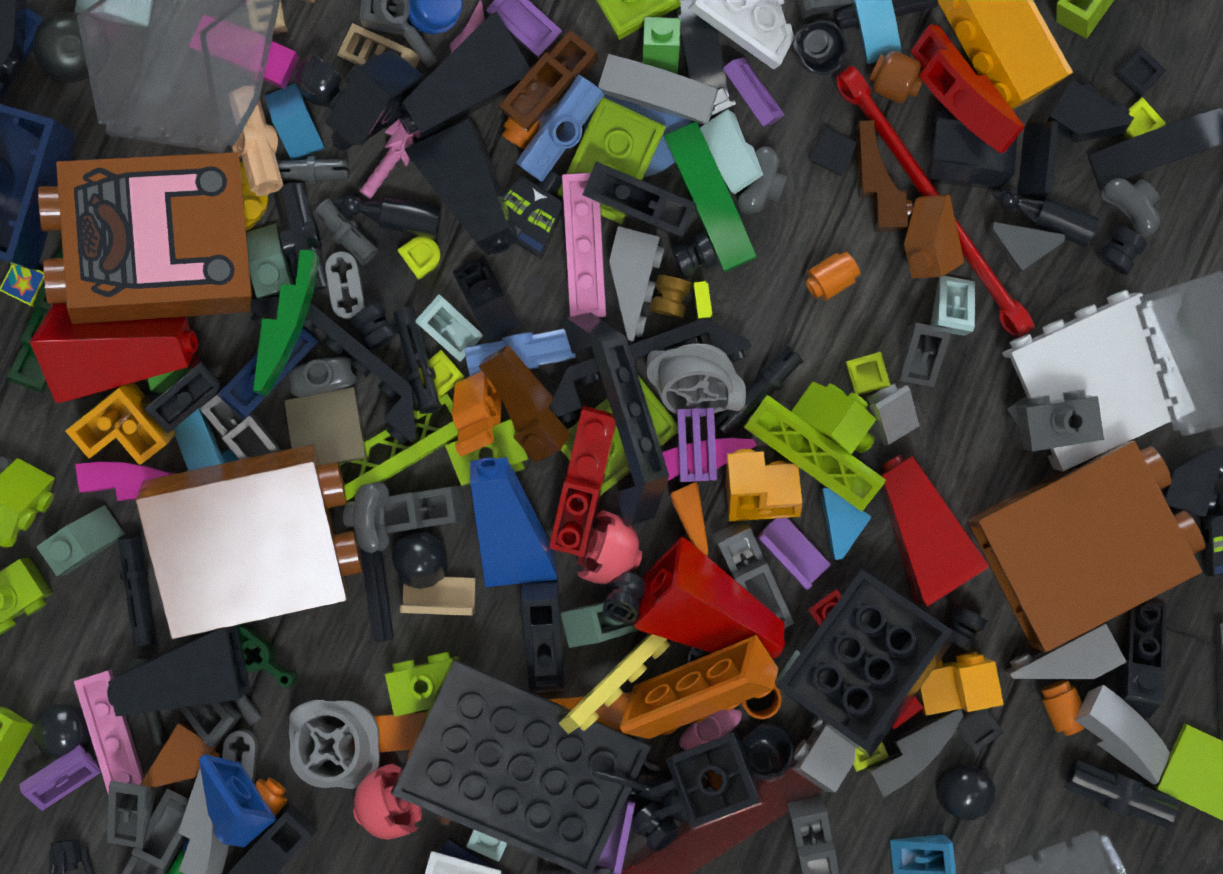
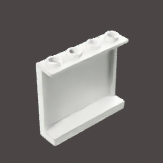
(1105, 357)

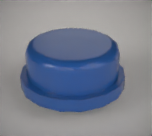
(434, 15)

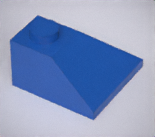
(233, 801)

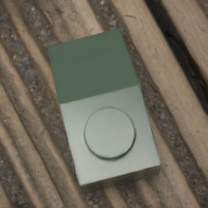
(267, 262)
(81, 541)
(591, 625)

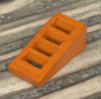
(689, 509)

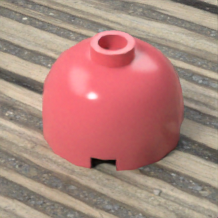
(610, 550)
(379, 810)

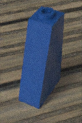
(508, 530)

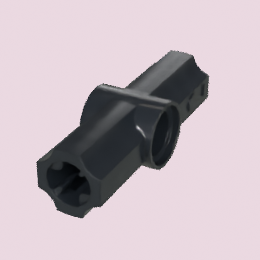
(298, 229)
(1121, 794)

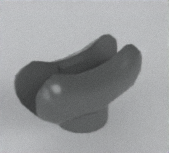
(768, 186)
(1135, 202)
(321, 376)
(367, 517)

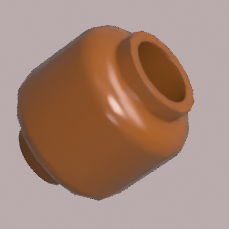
(896, 77)

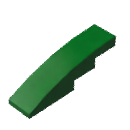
(712, 199)
(281, 335)

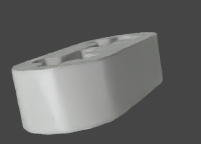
(336, 286)
(249, 757)

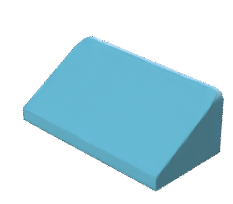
(198, 442)

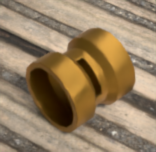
(670, 296)

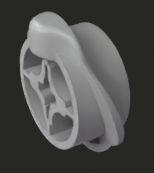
(696, 378)
(333, 743)

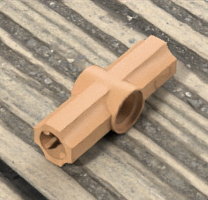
(258, 148)

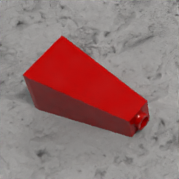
(108, 354)
(929, 537)
(702, 605)

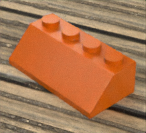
(700, 689)

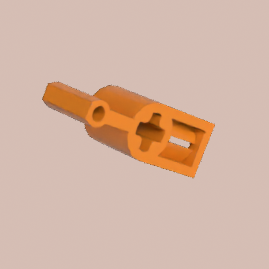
(475, 412)

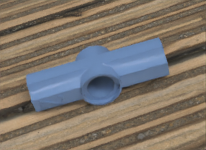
(572, 110)
(530, 348)

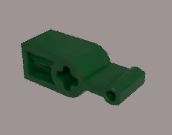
(251, 639)

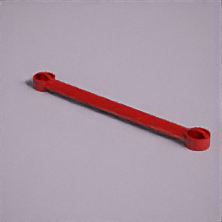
(858, 92)

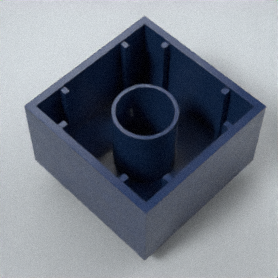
(27, 161)

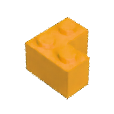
(122, 418)
(761, 490)
(964, 684)

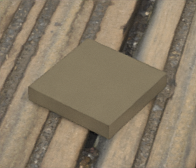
(330, 423)

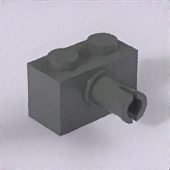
(1060, 422)

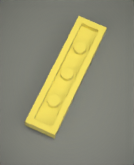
(608, 689)

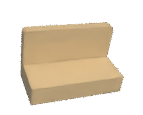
(446, 597)

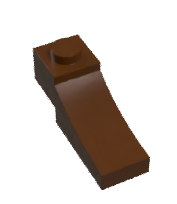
(548, 80)
(890, 205)
(527, 403)

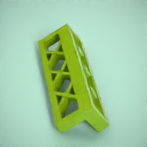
(815, 453)
(405, 458)

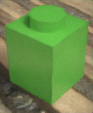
(662, 43)

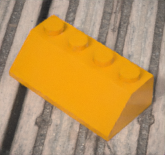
(1008, 46)

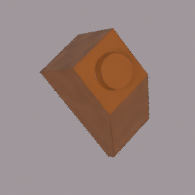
(933, 238)
(179, 757)

